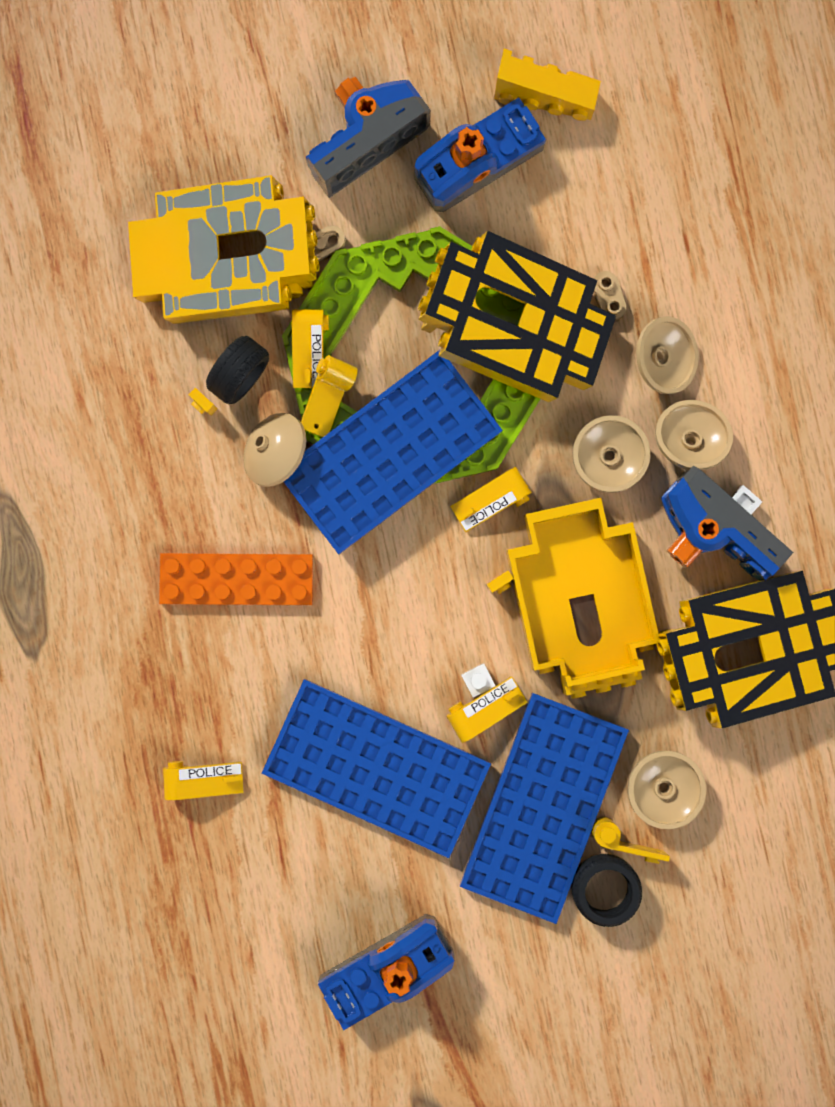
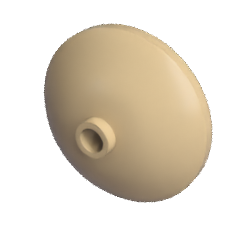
(667, 355)
(696, 423)
(620, 438)
(274, 449)
(680, 800)

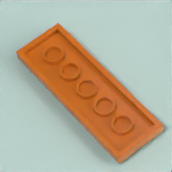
(236, 579)

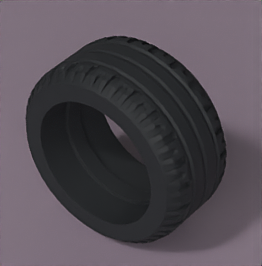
(237, 369)
(618, 914)

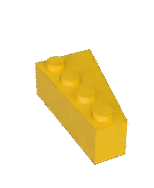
(546, 87)

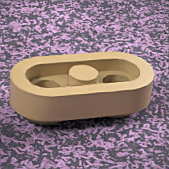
(324, 248)
(608, 295)

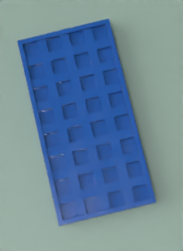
(391, 451)
(376, 768)
(544, 808)

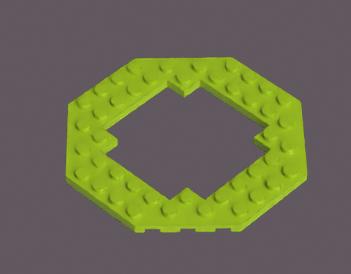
(344, 289)

